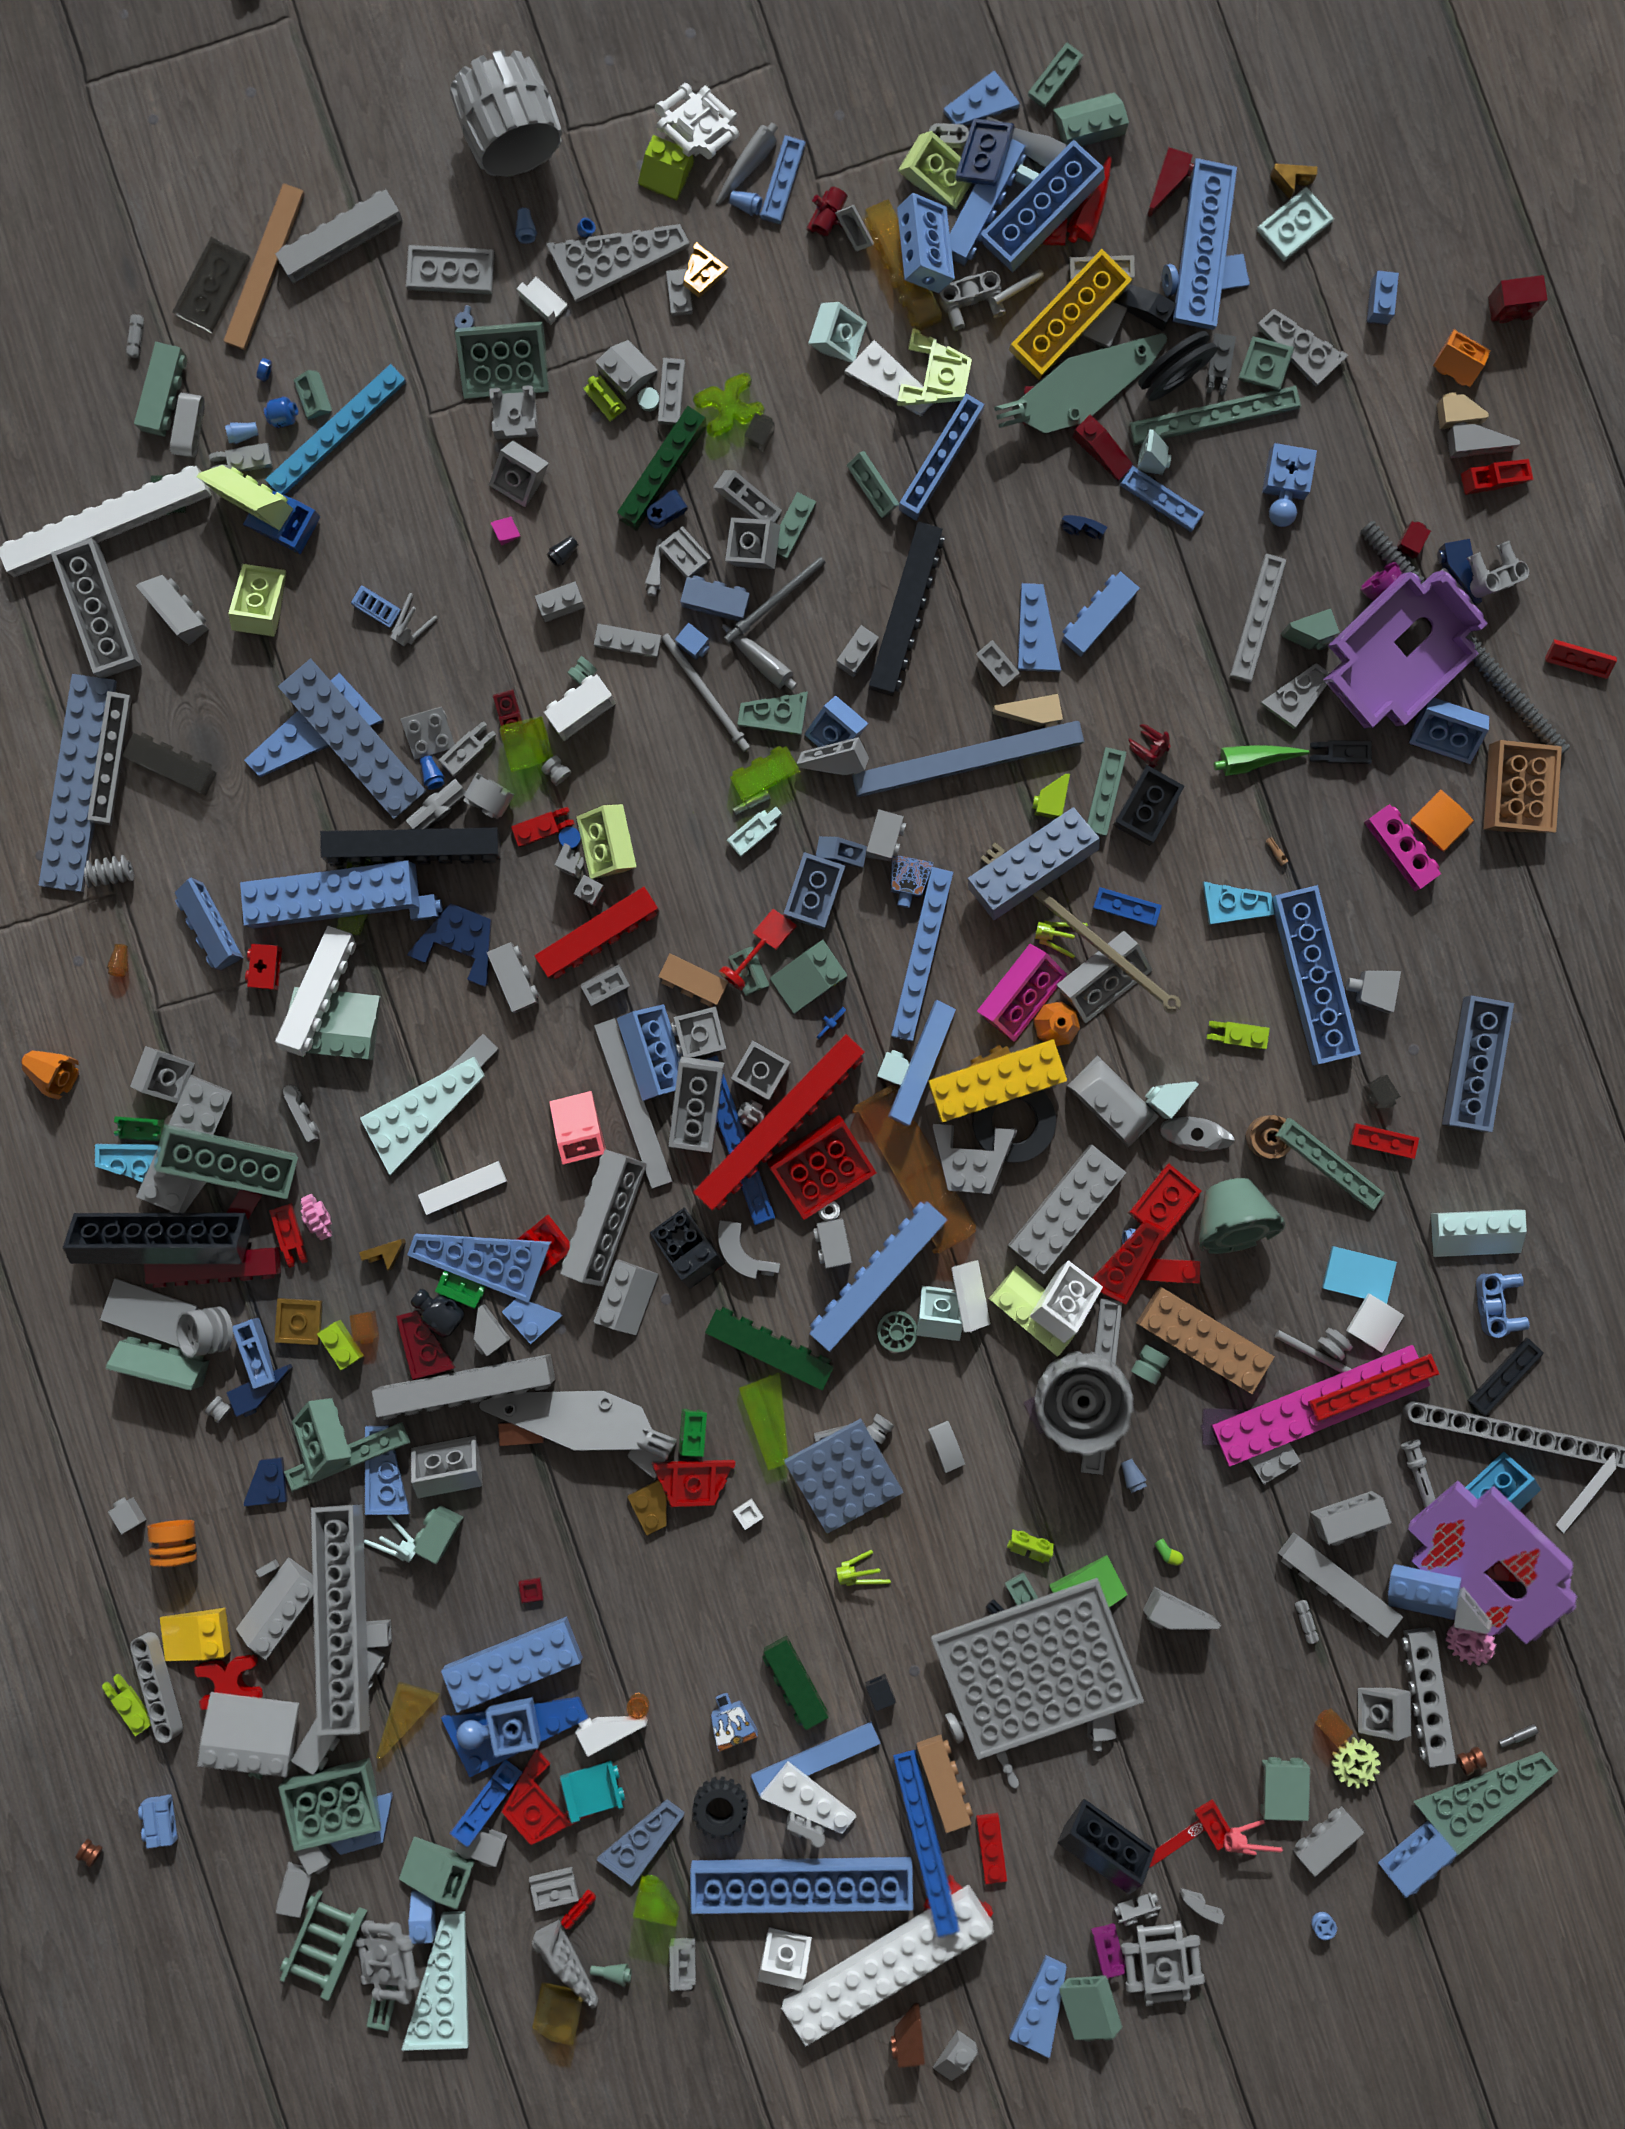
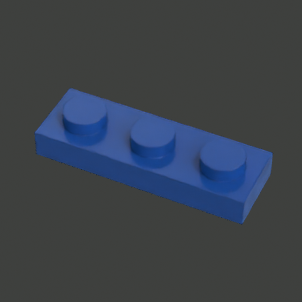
(1127, 906)

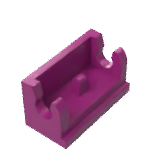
(1108, 1950)

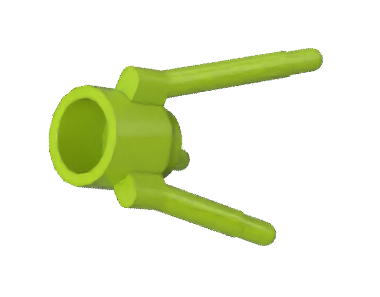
(1046, 931)
(848, 1575)

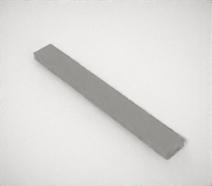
(632, 1103)
(1106, 1346)

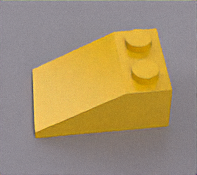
(195, 1635)

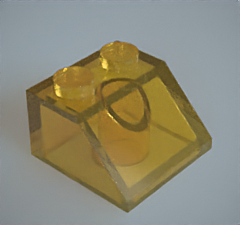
(557, 2013)

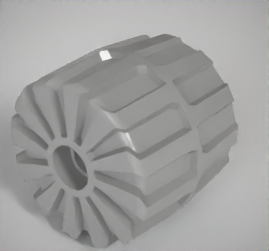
(506, 113)
(1090, 1425)

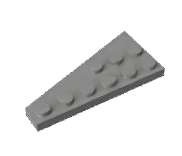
(609, 258)

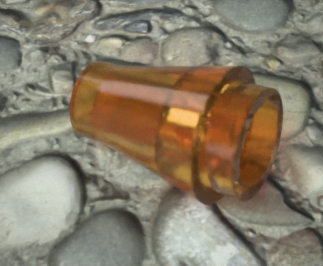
(118, 961)

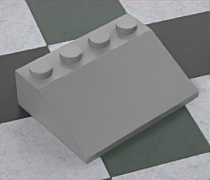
(248, 1734)

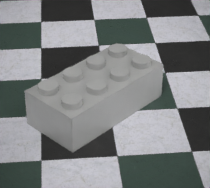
(696, 1104)

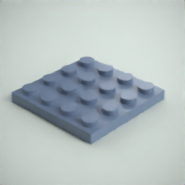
(843, 1476)

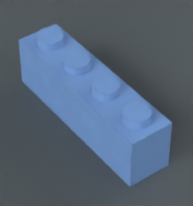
(1100, 613)

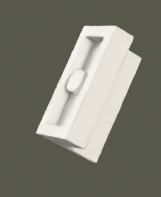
(542, 299)

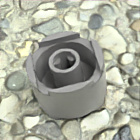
(488, 795)

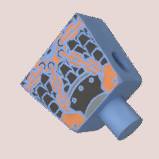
(908, 878)

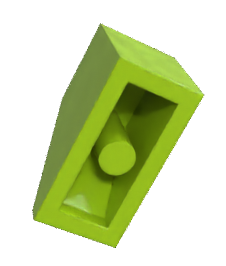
(1052, 798)

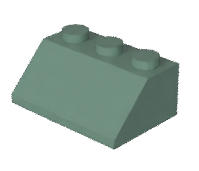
(1092, 120)
(321, 1438)

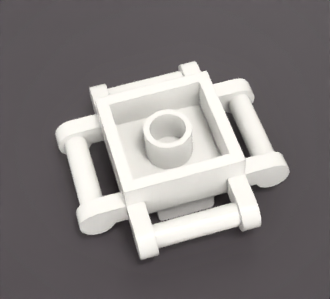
(697, 122)

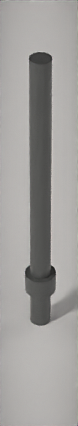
(743, 625)

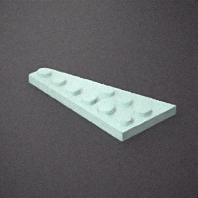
(412, 1117)
(442, 2002)

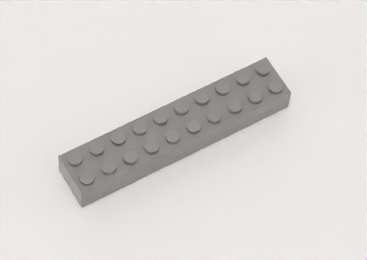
(340, 1620)

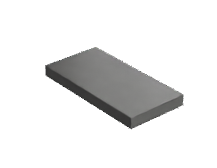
(450, 269)
(144, 1311)

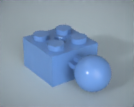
(1286, 485)
(503, 1737)

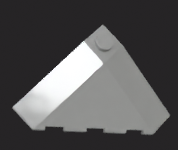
(562, 1959)

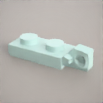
(754, 831)

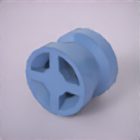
(1327, 1929)

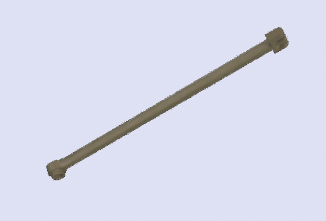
(1097, 942)

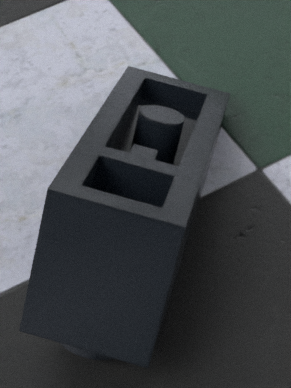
(1147, 306)

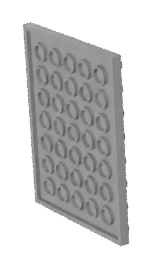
(1037, 1668)

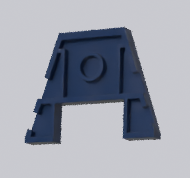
(462, 932)

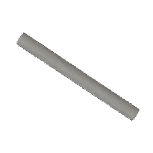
(1311, 1352)

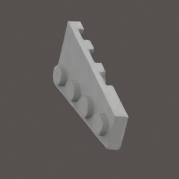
(1310, 354)

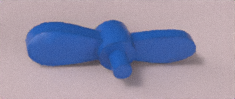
(830, 1023)

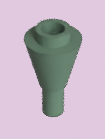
(618, 1974)

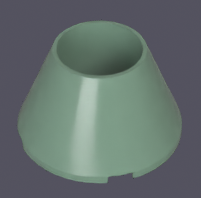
(1236, 1217)

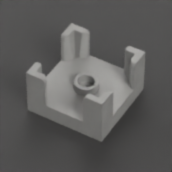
(514, 413)

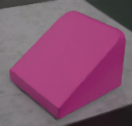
(505, 530)

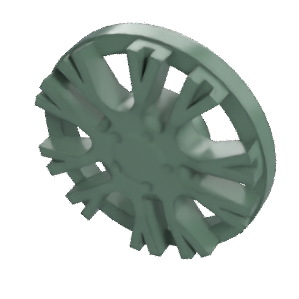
(897, 1331)

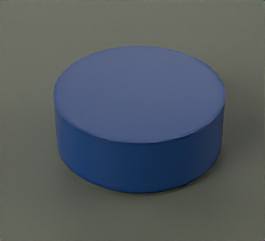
(264, 369)
(570, 836)

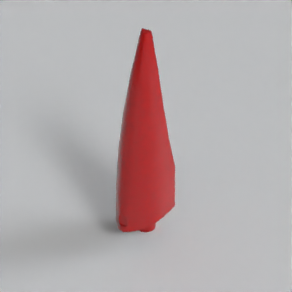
(1087, 215)

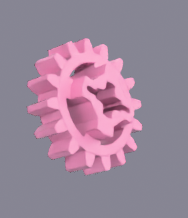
(316, 1217)
(1470, 1645)

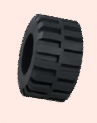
(715, 1825)

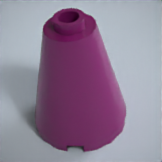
(1381, 581)

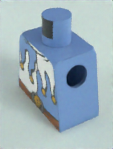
(731, 1723)

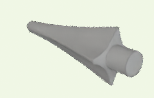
(653, 578)

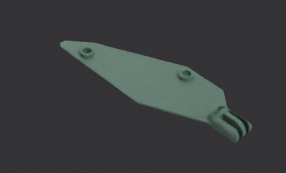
(1082, 385)

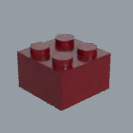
(1517, 298)

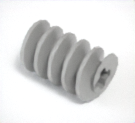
(108, 872)

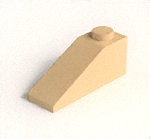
(1036, 711)

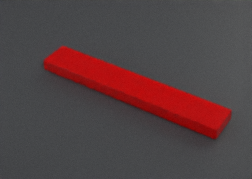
(1373, 1387)

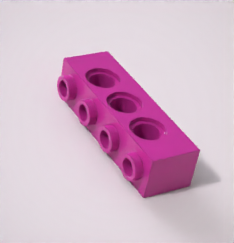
(1391, 844)

